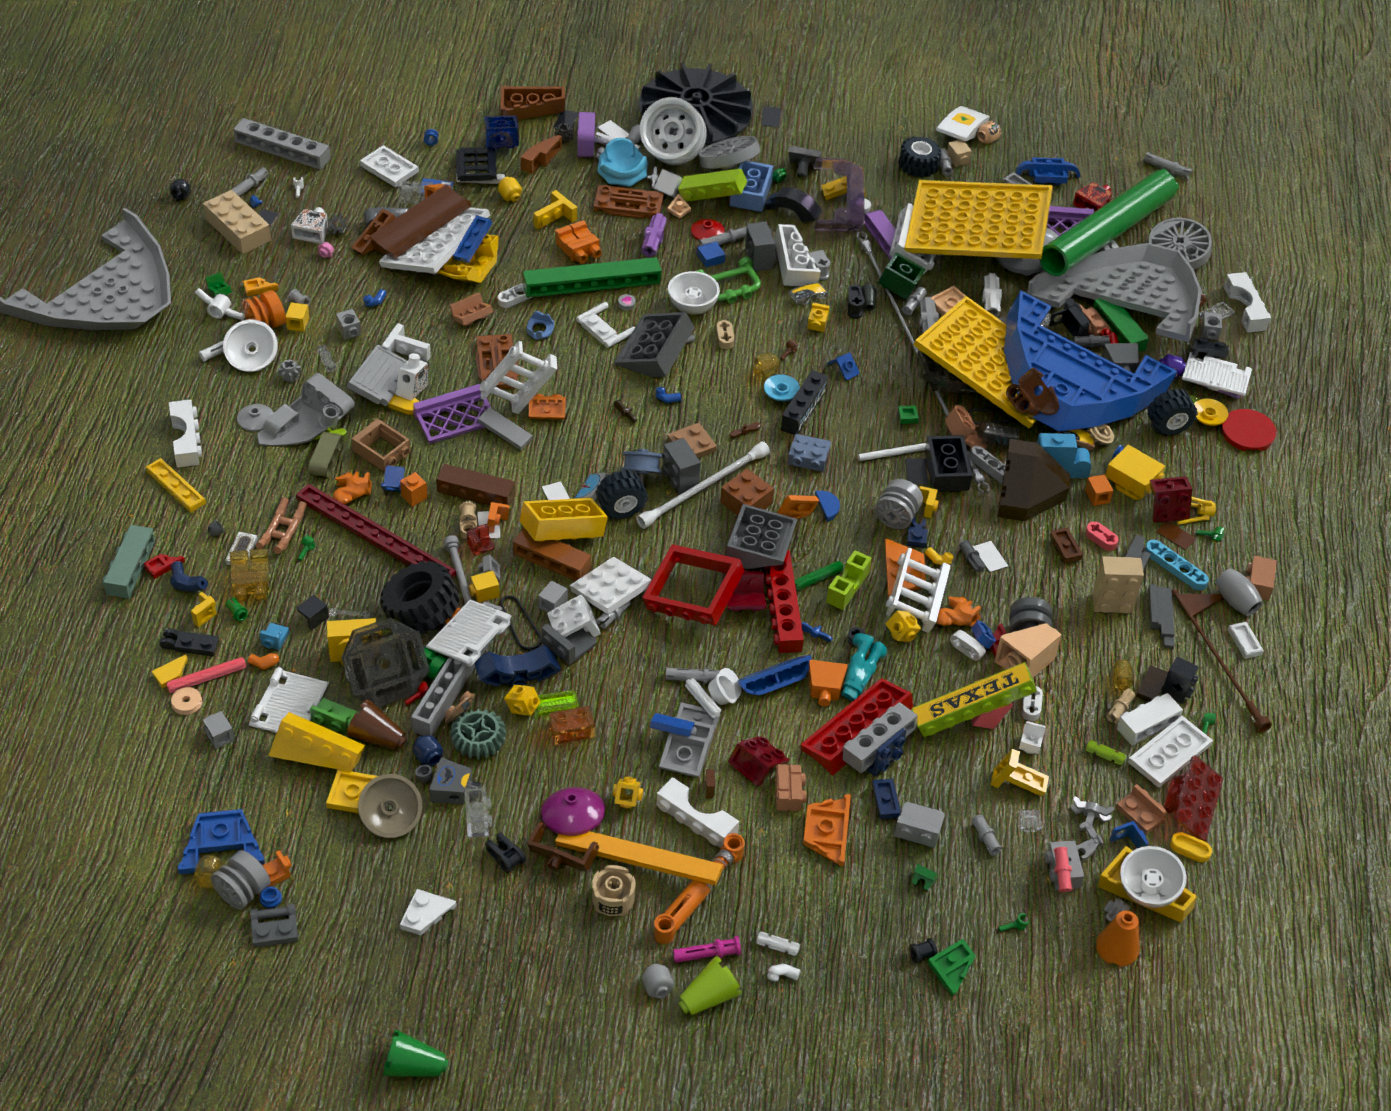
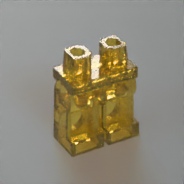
(246, 580)

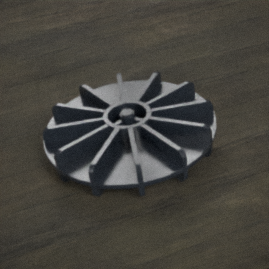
(715, 96)

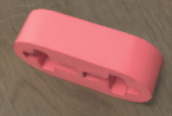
(1102, 536)

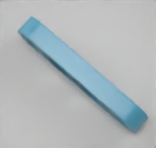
(1191, 578)

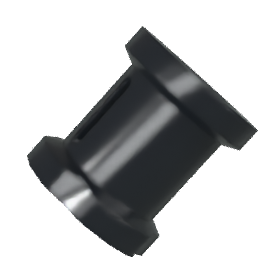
(923, 950)

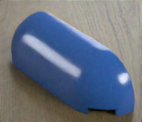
(776, 676)

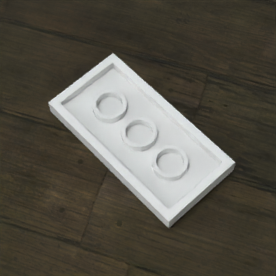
(1170, 751)

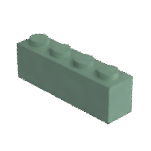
(129, 561)

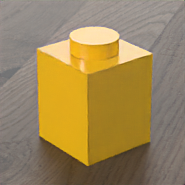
(297, 317)
(484, 586)

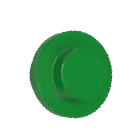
(779, 175)

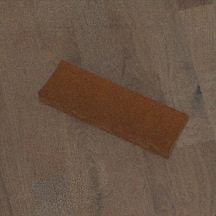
(419, 222)

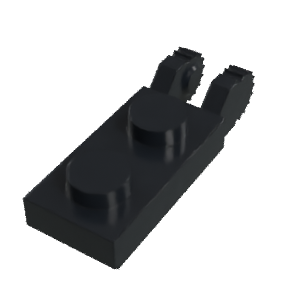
(189, 642)

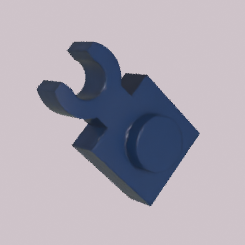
(917, 534)

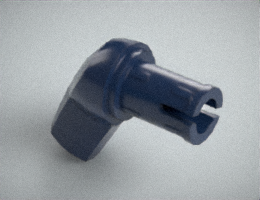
(184, 582)

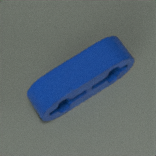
(983, 634)

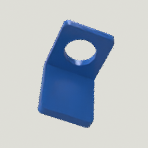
(847, 365)
(392, 478)
(1131, 830)

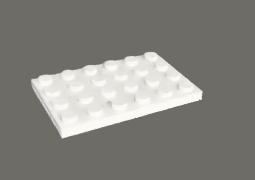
(437, 248)

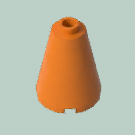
(1120, 940)

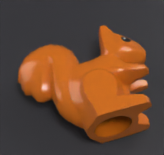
(352, 487)
(960, 615)

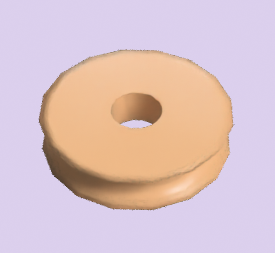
(189, 707)

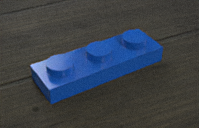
(472, 239)

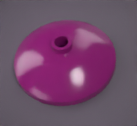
(573, 811)

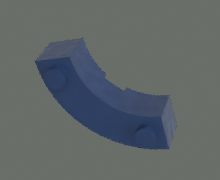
(517, 669)

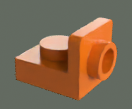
(497, 512)
(278, 868)

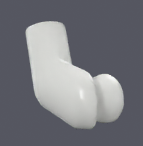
(782, 969)

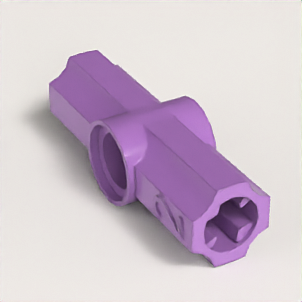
(654, 235)

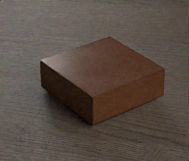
(710, 783)

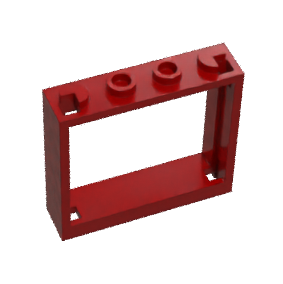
(702, 559)

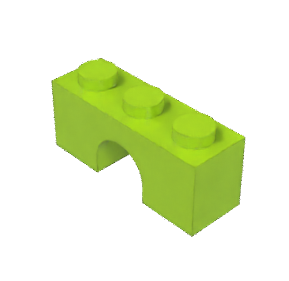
(844, 587)

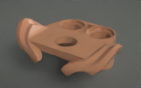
(961, 424)

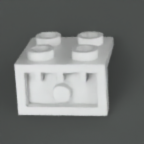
(574, 616)

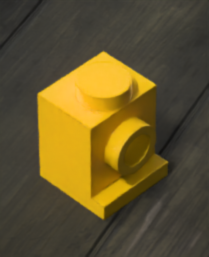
(818, 317)

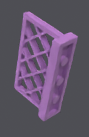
(1066, 215)
(449, 403)

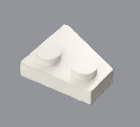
(425, 911)

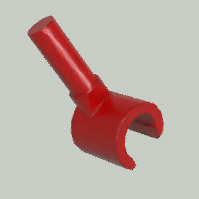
(422, 690)

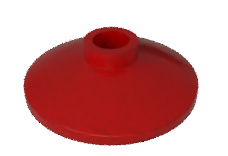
(706, 228)

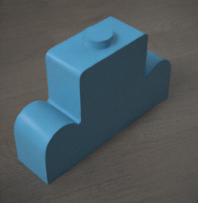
(1065, 452)

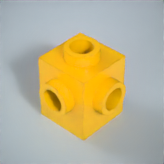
(903, 626)
(522, 700)
(624, 799)

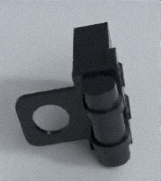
(1072, 318)

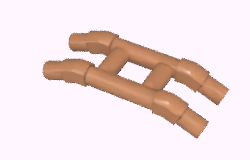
(279, 519)

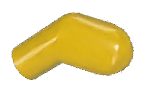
(938, 559)

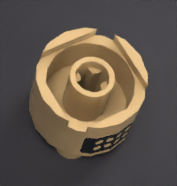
(613, 891)

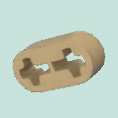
(721, 334)

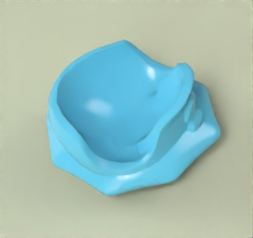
(622, 163)

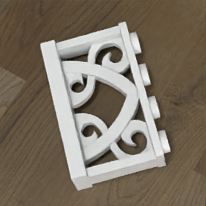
(899, 241)

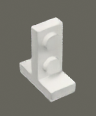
(399, 343)

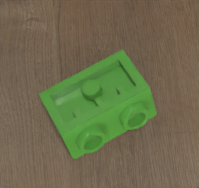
(332, 715)

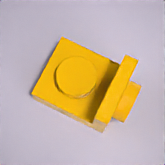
(204, 610)

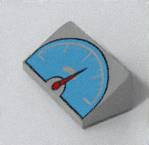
(589, 487)

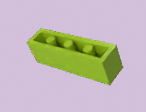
(712, 185)

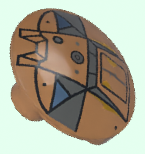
(464, 705)

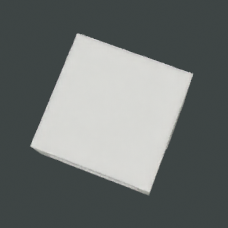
(668, 183)

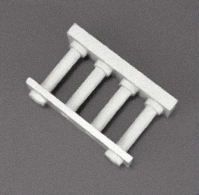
(527, 389)
(936, 590)

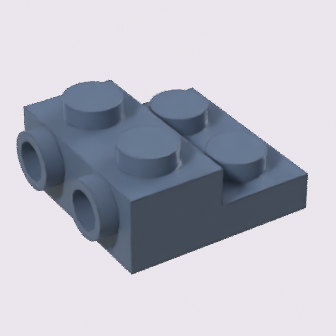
(809, 452)

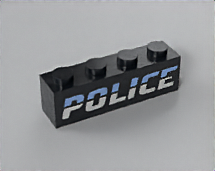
(804, 402)

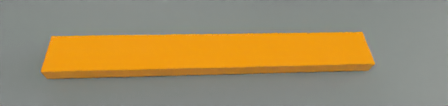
(645, 856)

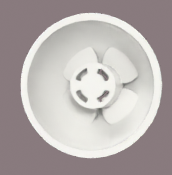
(693, 292)
(1153, 867)

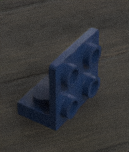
(888, 752)

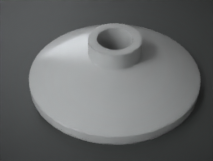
(253, 417)

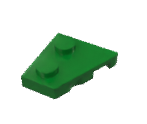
(952, 965)

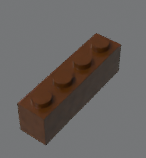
(475, 485)

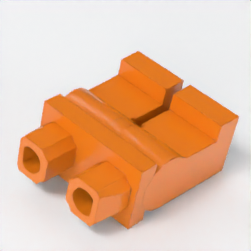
(578, 242)

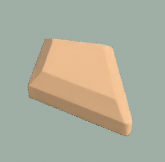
(679, 207)

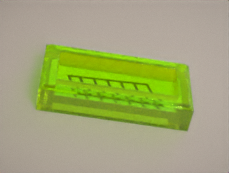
(557, 701)

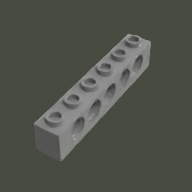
(282, 143)

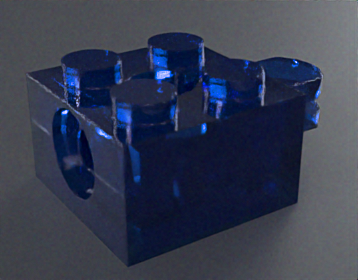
(498, 127)

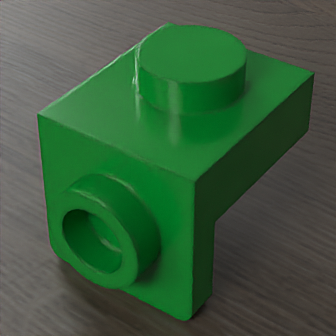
(217, 285)

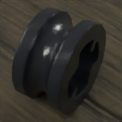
(852, 632)

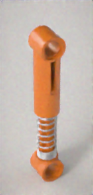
(695, 893)

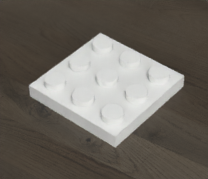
(611, 585)

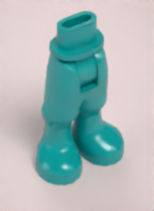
(859, 669)

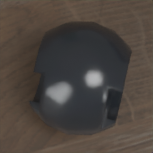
(180, 189)

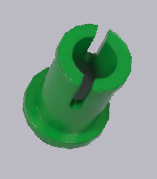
(239, 613)

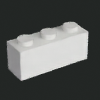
(1149, 718)

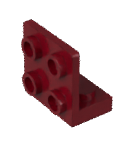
(1171, 499)
(748, 593)
(756, 758)

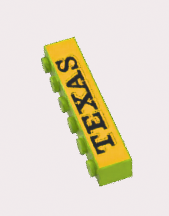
(974, 699)

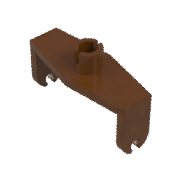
(558, 857)

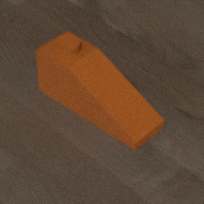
(363, 243)

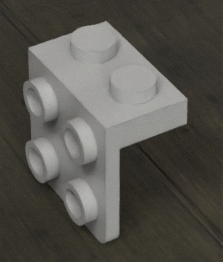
(919, 824)

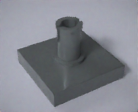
(804, 157)

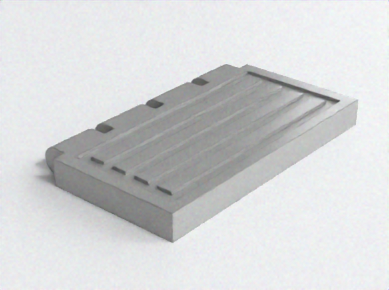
(378, 376)

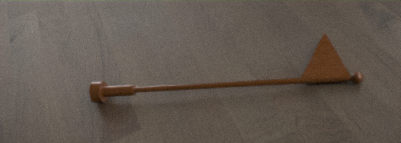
(1197, 603)

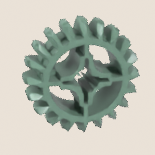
(482, 731)

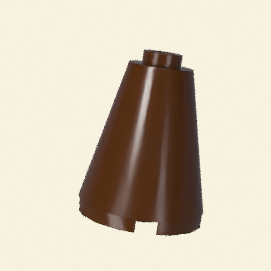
(375, 727)

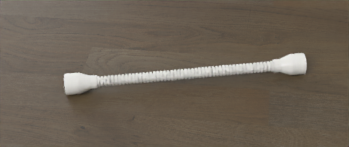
(648, 517)

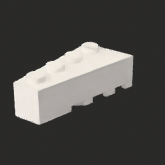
(794, 260)

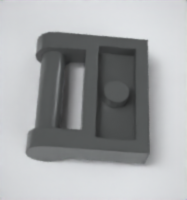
(275, 931)

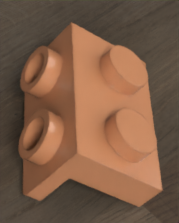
(470, 309)

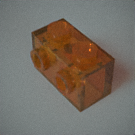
(571, 725)

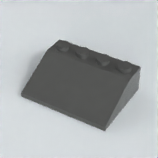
(655, 343)
(760, 537)

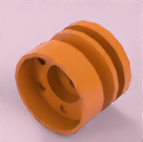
(267, 309)

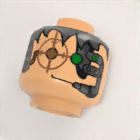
(989, 132)

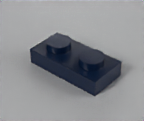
(886, 798)

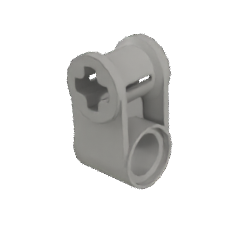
(821, 262)

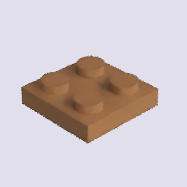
(696, 438)

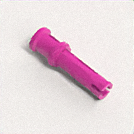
(718, 948)

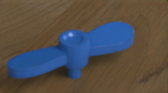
(815, 632)

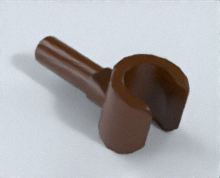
(792, 347)

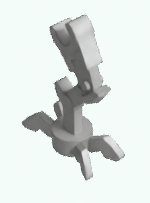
(1091, 810)

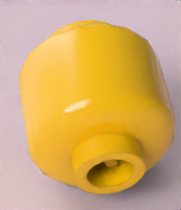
(509, 189)

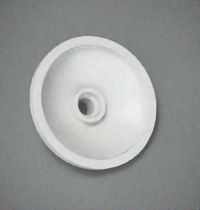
(247, 335)

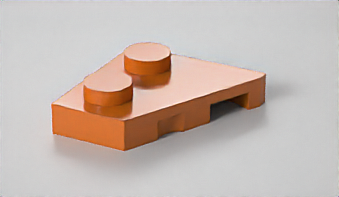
(798, 506)

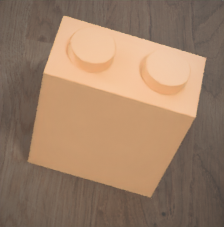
(1034, 646)

